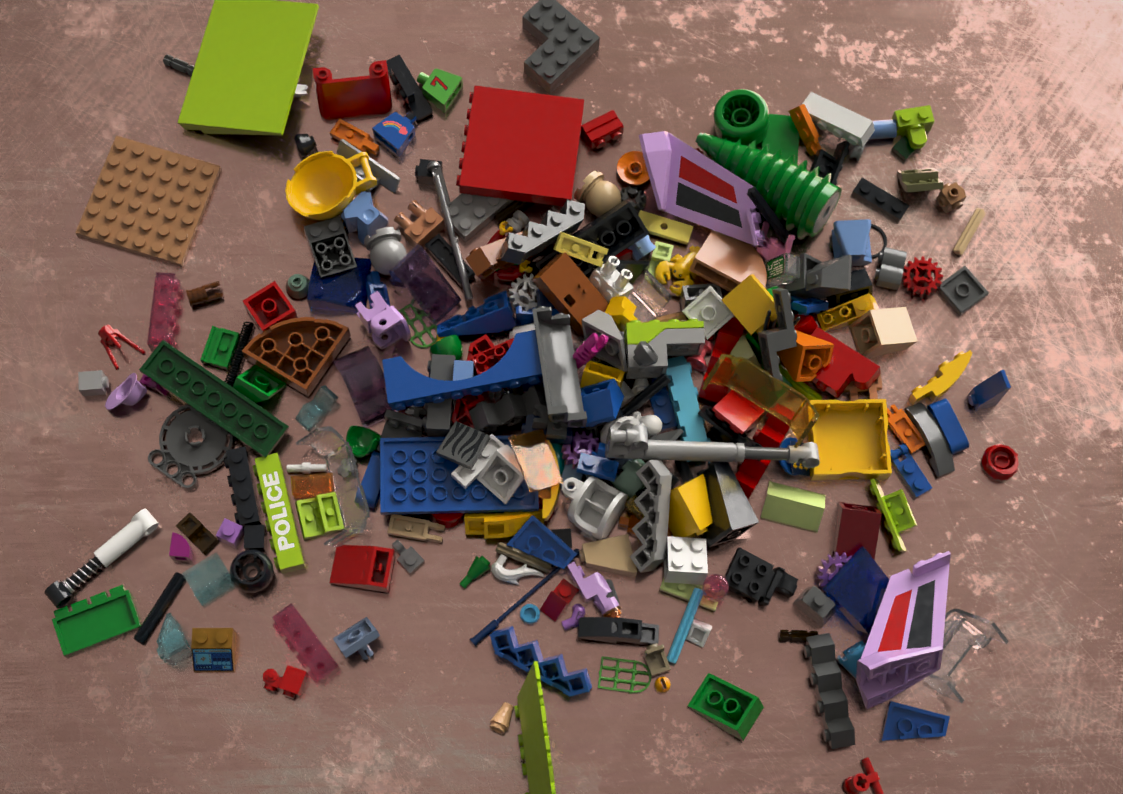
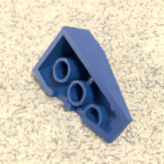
(490, 317)

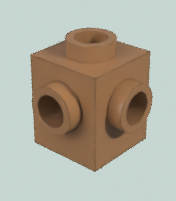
(951, 197)

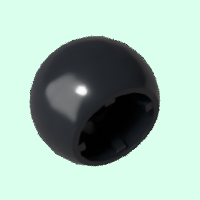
(256, 583)

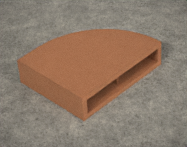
(728, 261)

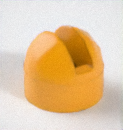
(658, 686)

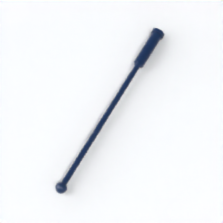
(495, 623)

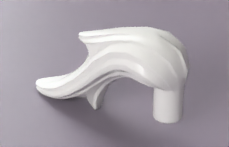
(512, 575)

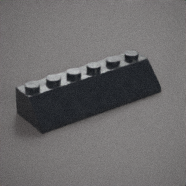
(613, 230)

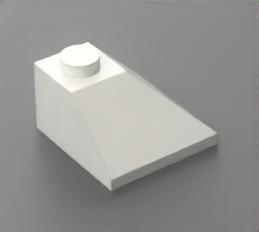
(502, 474)

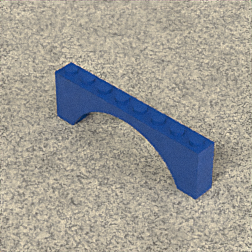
(410, 388)

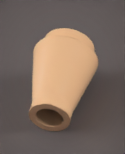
(501, 720)

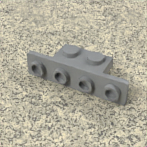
(382, 174)

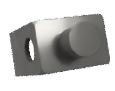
(816, 605)

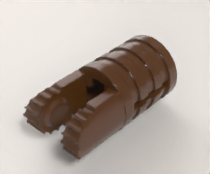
(200, 295)

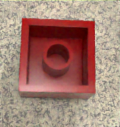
(269, 307)

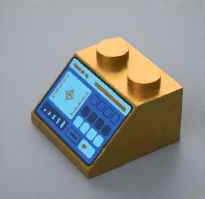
(213, 649)

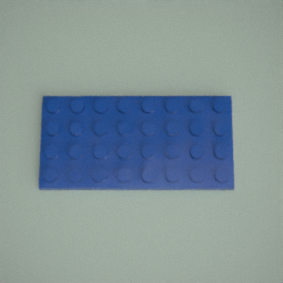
(421, 482)

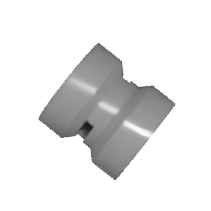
(518, 221)

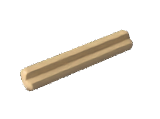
(969, 231)

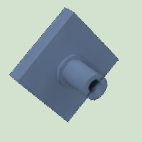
(357, 639)

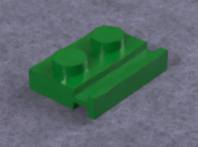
(220, 347)

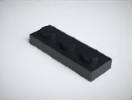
(880, 199)

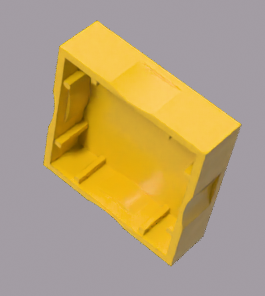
(851, 440)

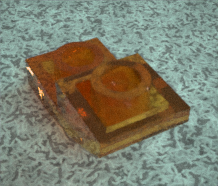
(312, 483)

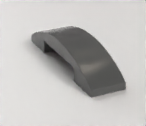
(933, 437)

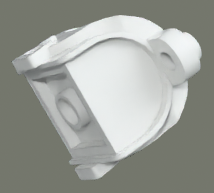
(593, 506)

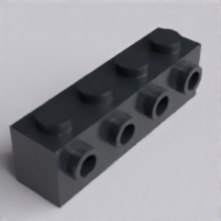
(243, 486)

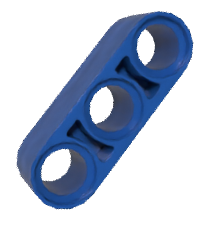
(949, 425)
(371, 480)

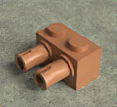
(424, 228)

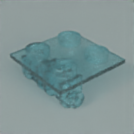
(208, 579)

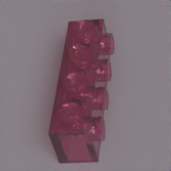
(163, 309)
(306, 643)

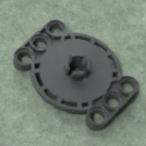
(189, 455)

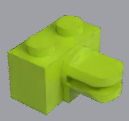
(914, 124)

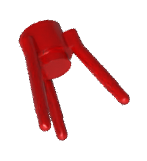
(110, 336)

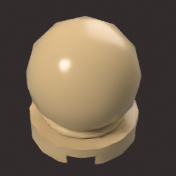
(598, 194)

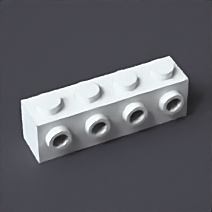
(839, 120)

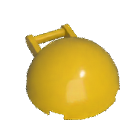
(327, 184)

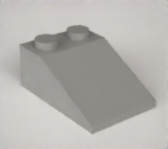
(603, 324)

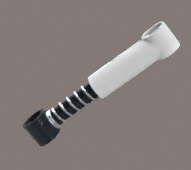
(140, 526)

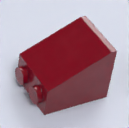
(856, 527)

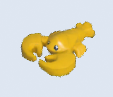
(679, 269)

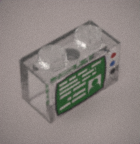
(782, 270)

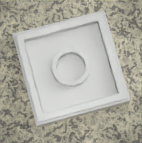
(710, 309)

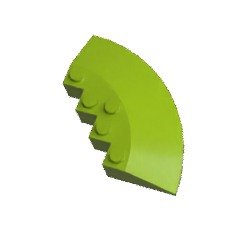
(534, 735)

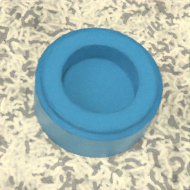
(529, 614)

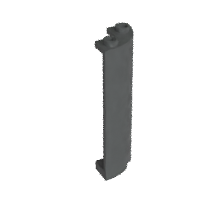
(559, 368)

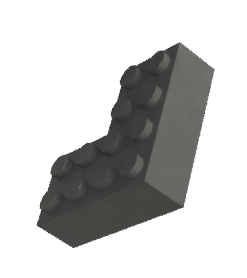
(564, 43)

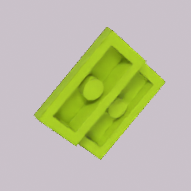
(319, 515)

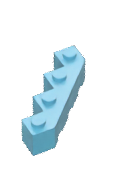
(684, 400)

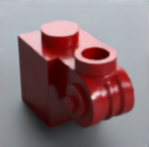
(290, 683)

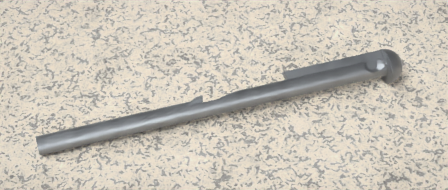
(444, 200)

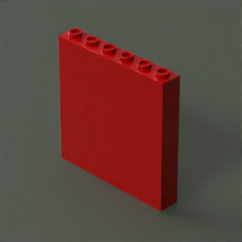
(520, 146)

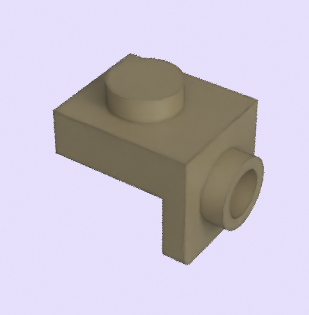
(656, 659)

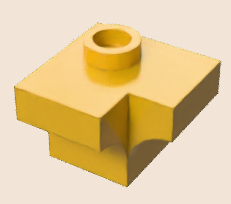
(621, 311)

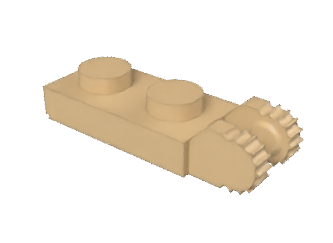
(414, 528)

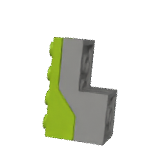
(666, 339)

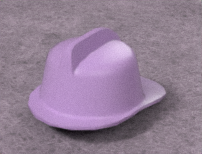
(127, 393)

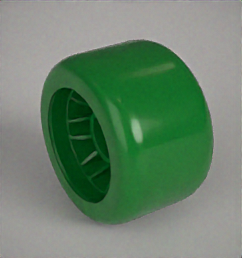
(741, 116)

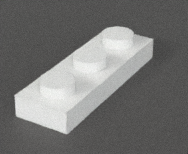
(466, 476)

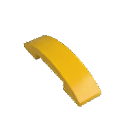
(549, 504)

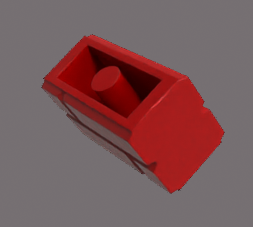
(602, 129)

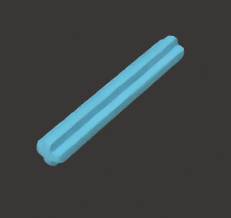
(685, 625)

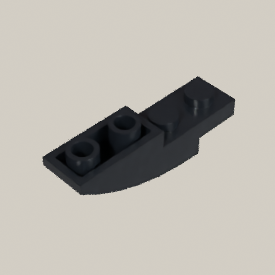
(617, 629)

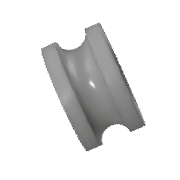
(857, 152)

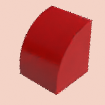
(806, 324)

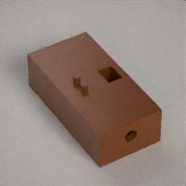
(569, 290)

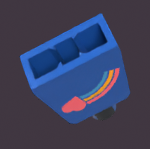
(396, 131)

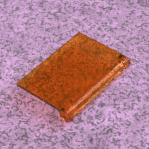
(535, 460)

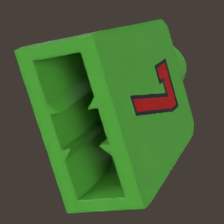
(440, 87)

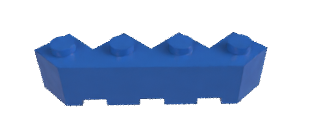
(552, 669)

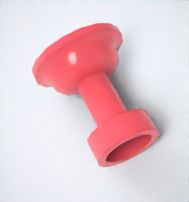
(697, 361)

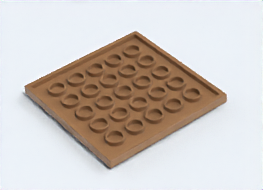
(148, 201)

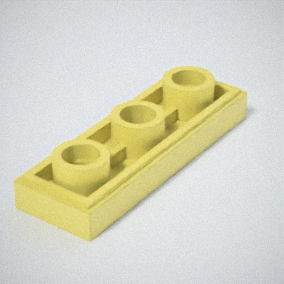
(674, 230)

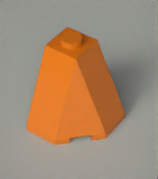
(806, 357)

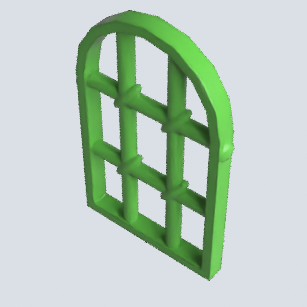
(418, 334)
(631, 681)

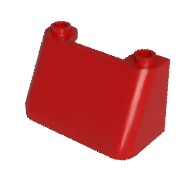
(353, 95)

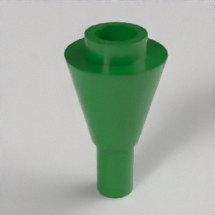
(478, 567)

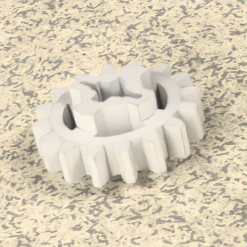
(522, 295)

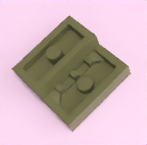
(920, 180)

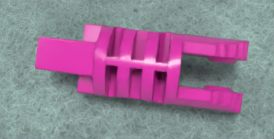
(589, 349)

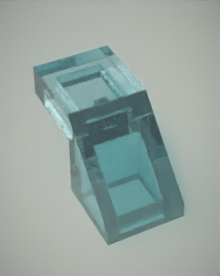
(317, 409)

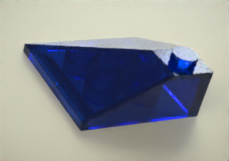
(340, 290)
(858, 590)

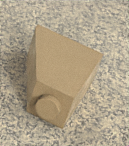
(609, 555)

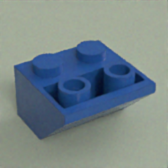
(601, 401)

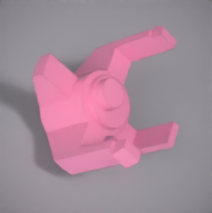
(772, 246)

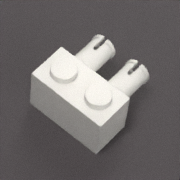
(610, 281)

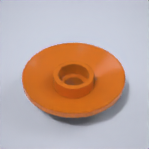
(630, 161)

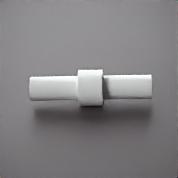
(307, 468)

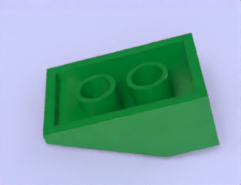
(726, 706)

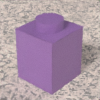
(230, 533)

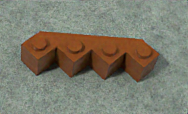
(488, 258)

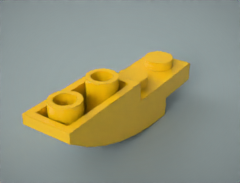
(945, 378)
(498, 524)

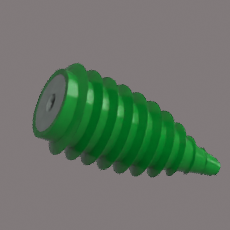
(788, 188)

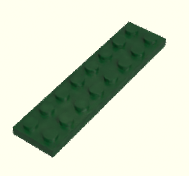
(214, 399)

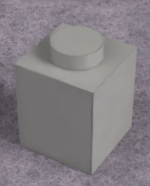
(93, 383)

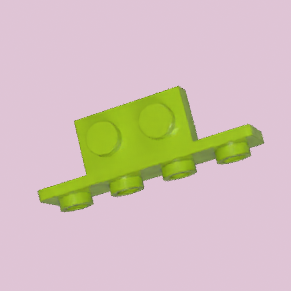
(896, 511)

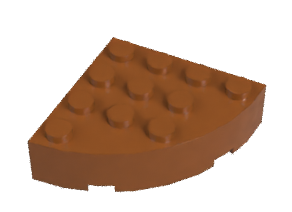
(298, 350)

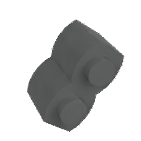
(891, 268)

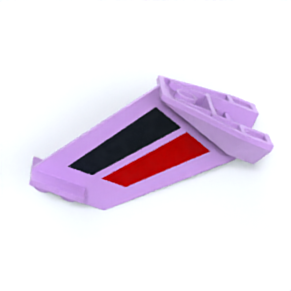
(699, 188)
(906, 632)

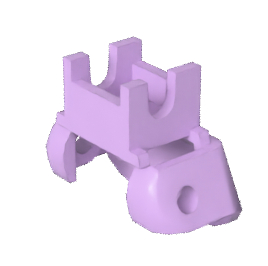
(371, 318)

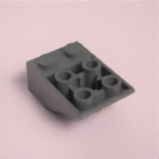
(330, 247)

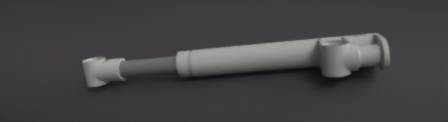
(634, 444)

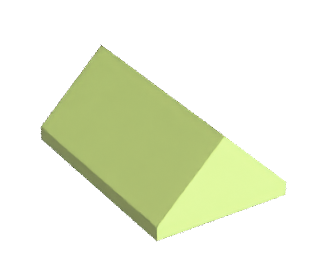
(793, 506)

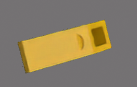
(846, 313)

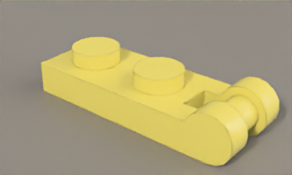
(580, 249)

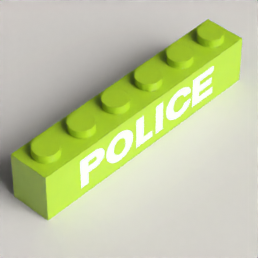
(279, 513)

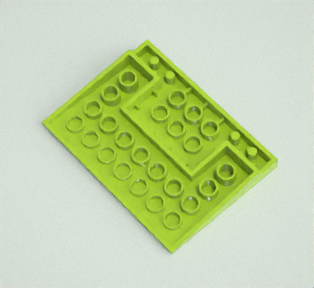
(248, 67)

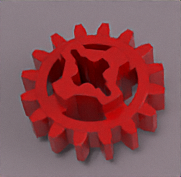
(922, 268)

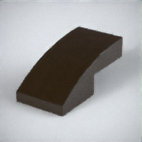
(197, 533)

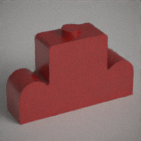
(844, 367)

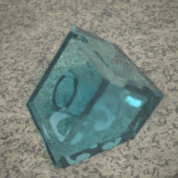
(172, 642)

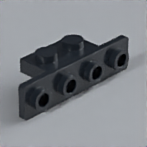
(408, 87)
(830, 163)
(721, 430)

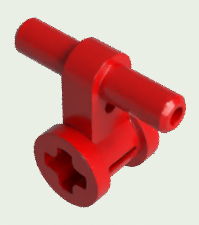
(861, 782)

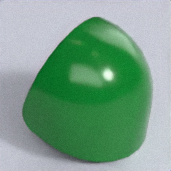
(448, 346)
(362, 440)

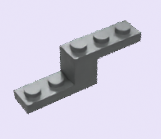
(778, 338)

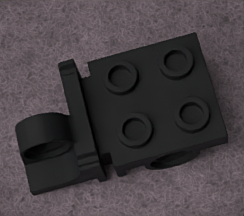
(755, 579)

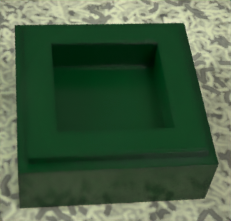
(903, 148)

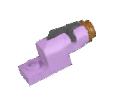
(598, 589)

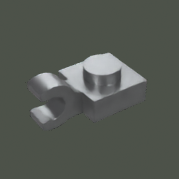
(409, 558)

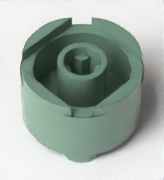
(628, 479)

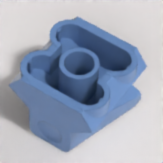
(363, 217)
(853, 239)

